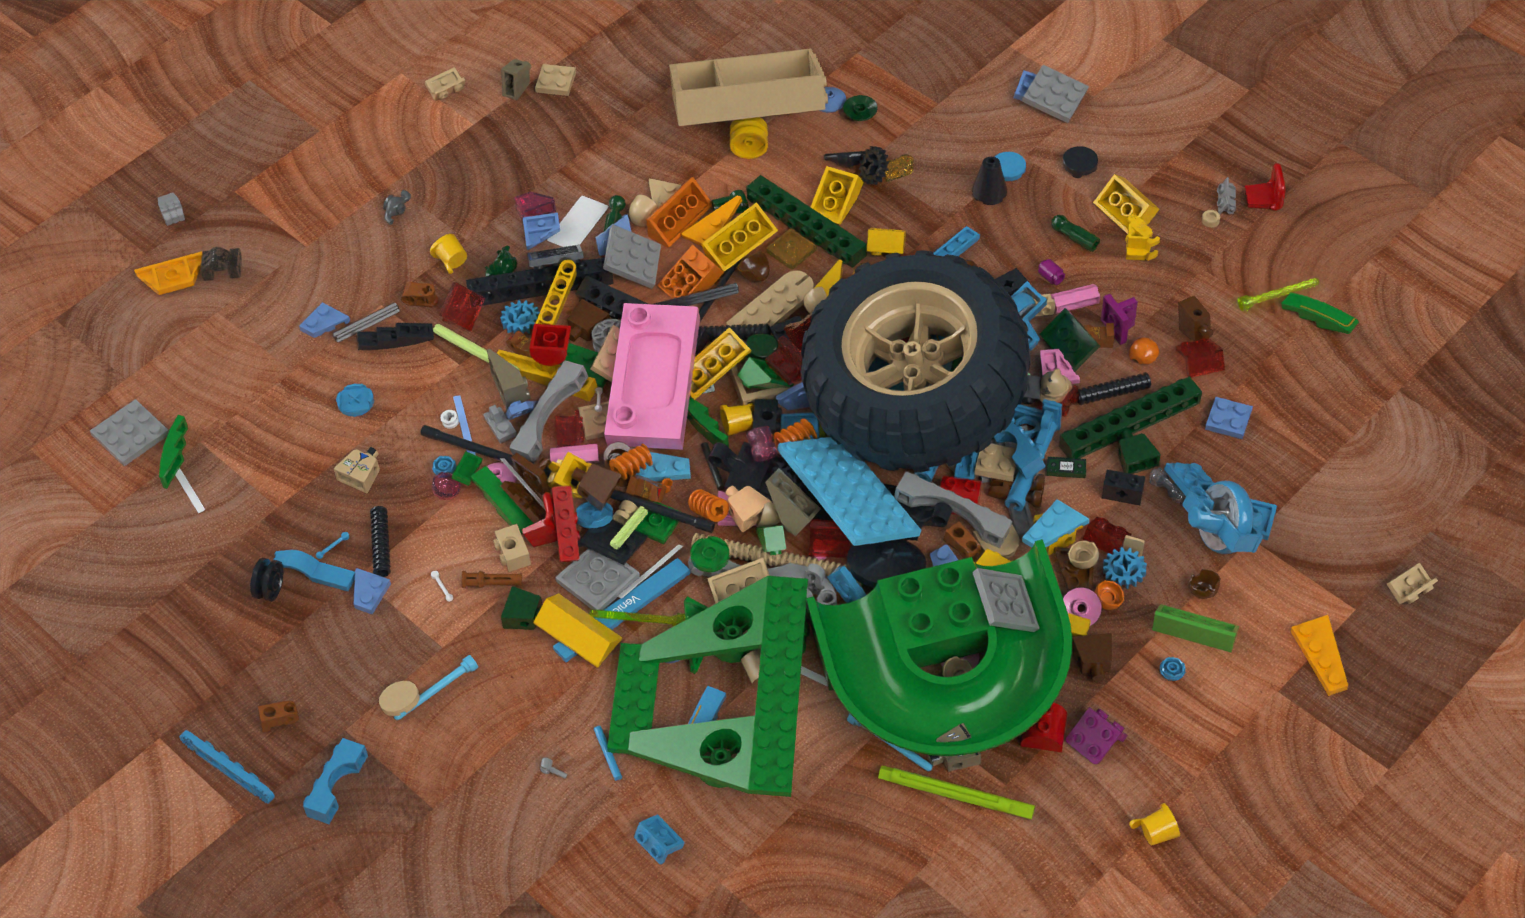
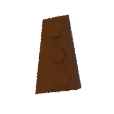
(525, 500)
(1073, 576)

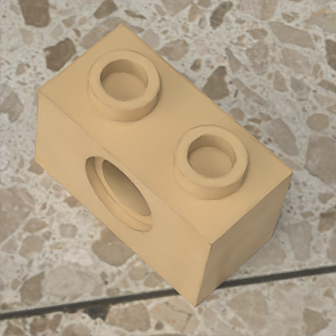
(517, 556)

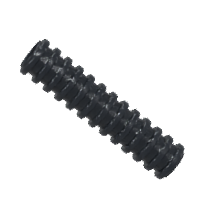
(742, 332)
(1114, 388)
(380, 541)

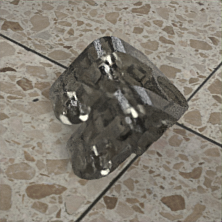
(220, 259)

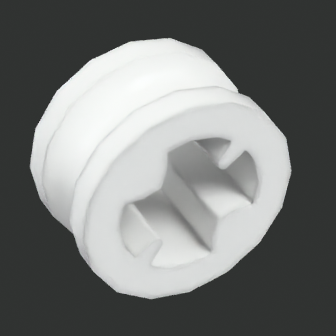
(454, 419)

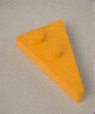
(713, 222)

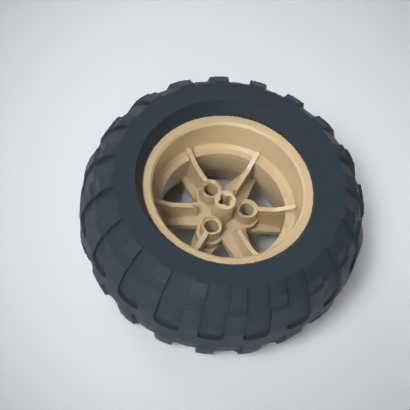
(914, 300)

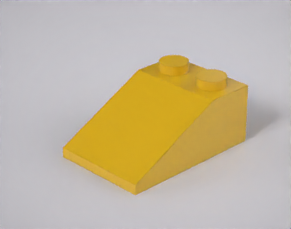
(836, 194)

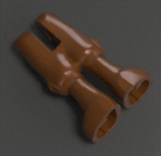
(1001, 488)

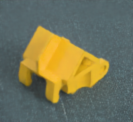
(1139, 240)
(563, 470)

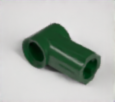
(716, 203)

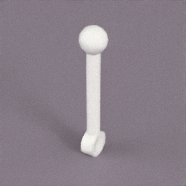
(599, 391)
(435, 575)

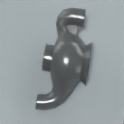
(395, 205)

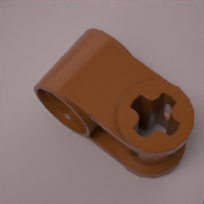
(417, 294)

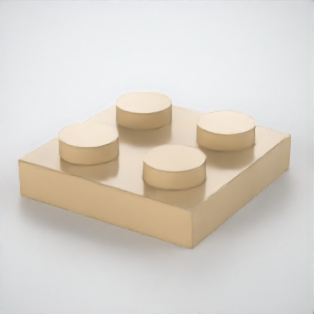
(555, 79)
(996, 462)

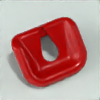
(1269, 194)
(544, 530)

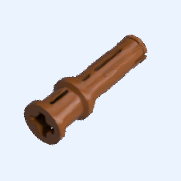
(481, 579)

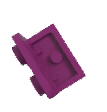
(1095, 735)

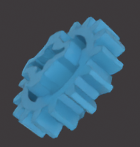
(519, 317)
(1134, 566)

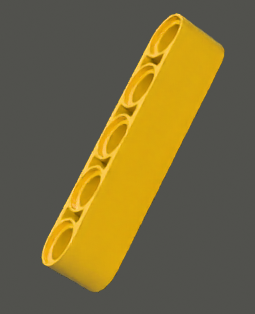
(558, 294)

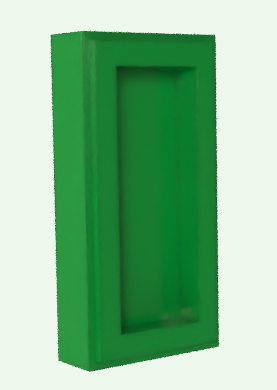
(467, 466)

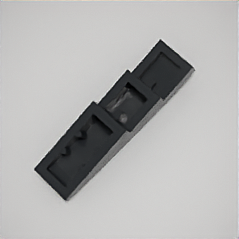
(393, 337)

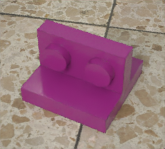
(1121, 314)

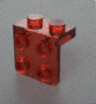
(1201, 357)

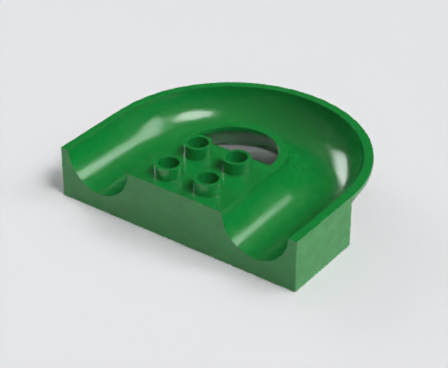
(924, 618)

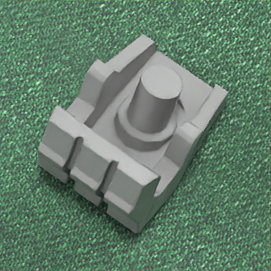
(171, 208)

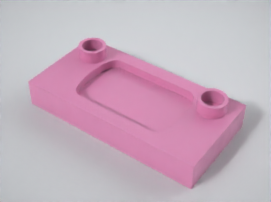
(652, 376)

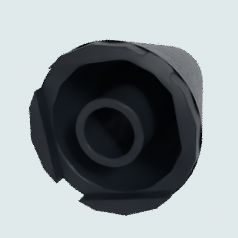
(990, 182)

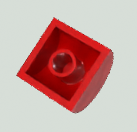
(549, 343)
(963, 487)
(1048, 731)

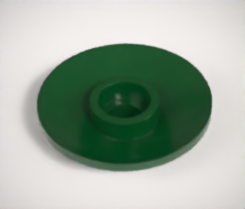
(860, 108)

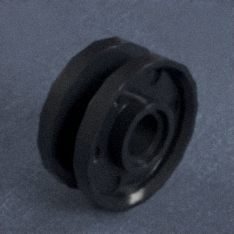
(266, 579)

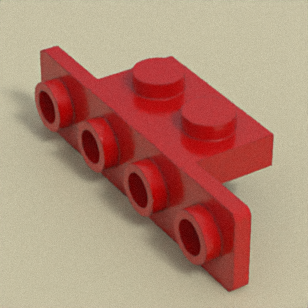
(565, 524)

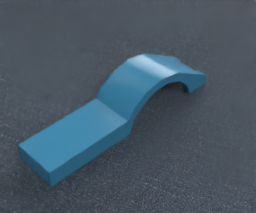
(315, 570)

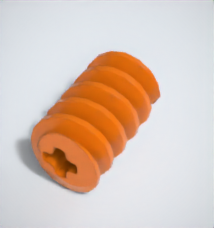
(795, 433)
(631, 461)
(708, 505)

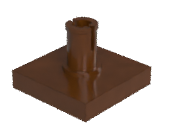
(532, 473)

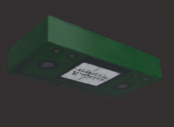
(1066, 467)

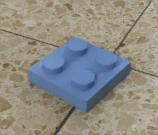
(1228, 418)

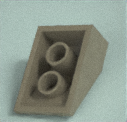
(508, 380)
(791, 503)

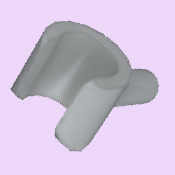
(546, 768)

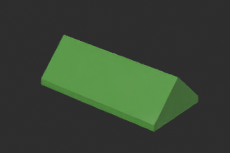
(1195, 628)

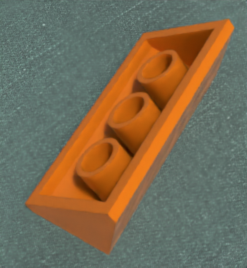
(678, 213)

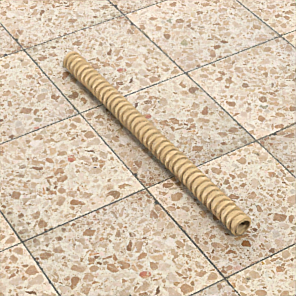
(754, 553)

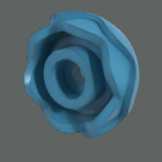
(444, 464)
(1172, 663)

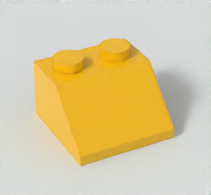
(886, 241)

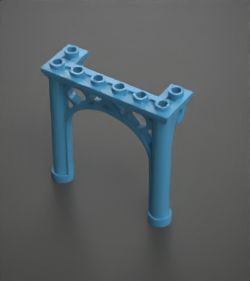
(1045, 423)

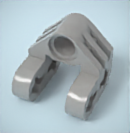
(820, 586)

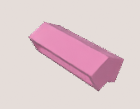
(1076, 298)
(586, 452)

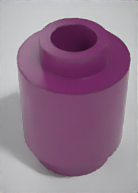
(1051, 272)

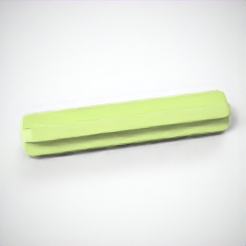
(629, 527)

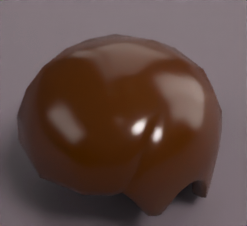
(1204, 584)

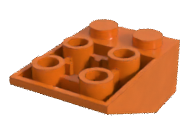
(690, 274)

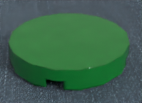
(710, 554)

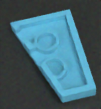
(666, 467)
(1054, 523)

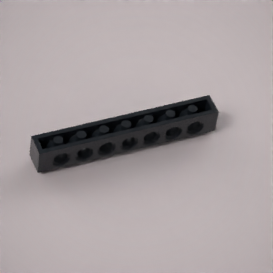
(534, 281)
(591, 288)

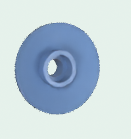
(836, 99)

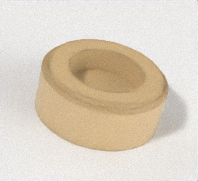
(1211, 218)

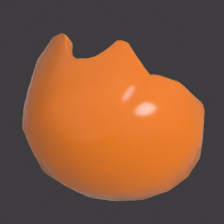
(1144, 350)
(1109, 594)

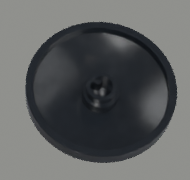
(883, 560)

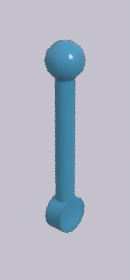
(344, 536)

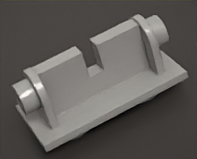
(1226, 196)

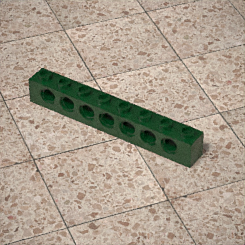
(806, 221)
(1134, 417)

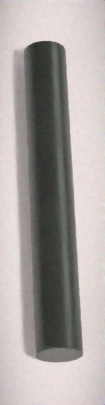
(714, 470)

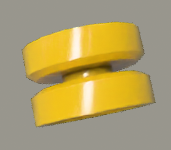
(749, 137)

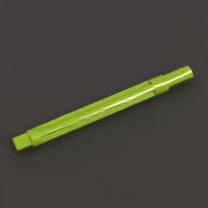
(957, 792)

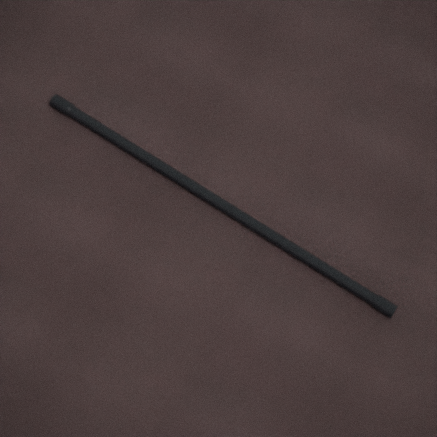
(697, 522)

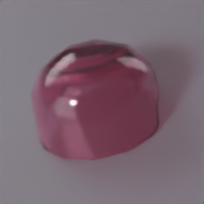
(445, 487)

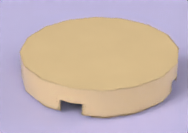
(399, 698)

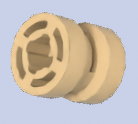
(625, 511)

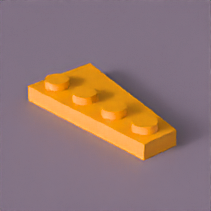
(1321, 651)

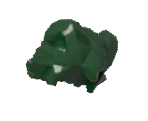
(503, 264)

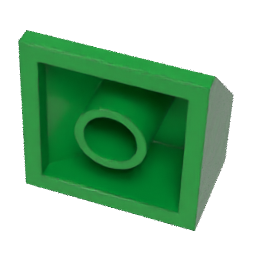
(759, 375)

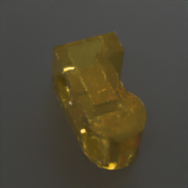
(899, 167)

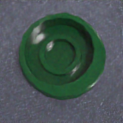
(761, 346)

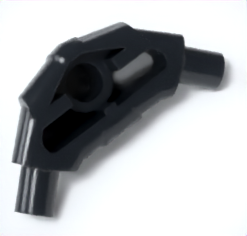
(845, 159)

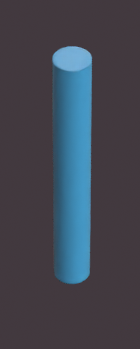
(608, 755)

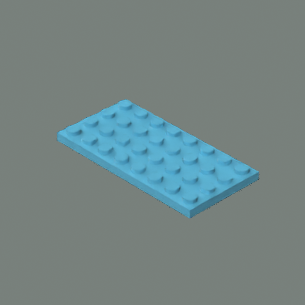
(849, 491)

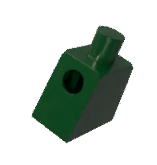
(1137, 453)
(521, 609)

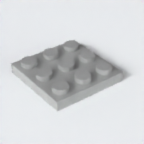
(1055, 93)
(632, 256)
(129, 432)
(596, 579)
(1005, 600)

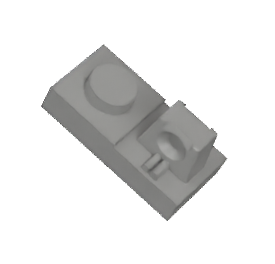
(499, 424)

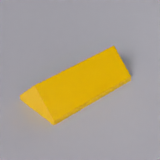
(739, 237)
(716, 361)
(576, 629)

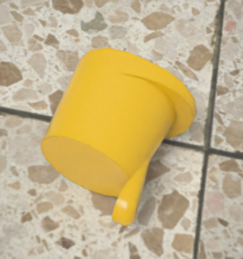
(449, 251)
(736, 418)
(1158, 826)

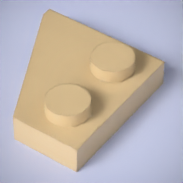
(662, 190)

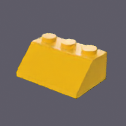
(1123, 199)

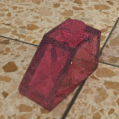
(534, 204)

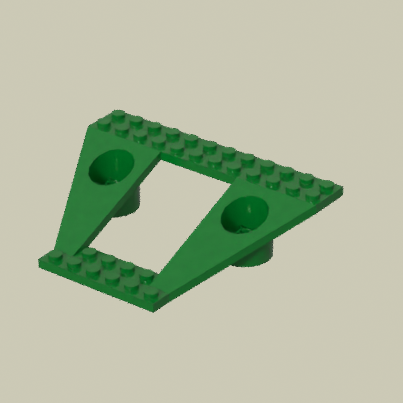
(764, 743)

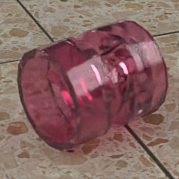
(761, 444)

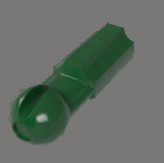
(616, 204)
(1075, 233)

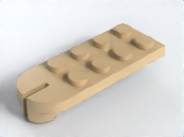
(776, 302)

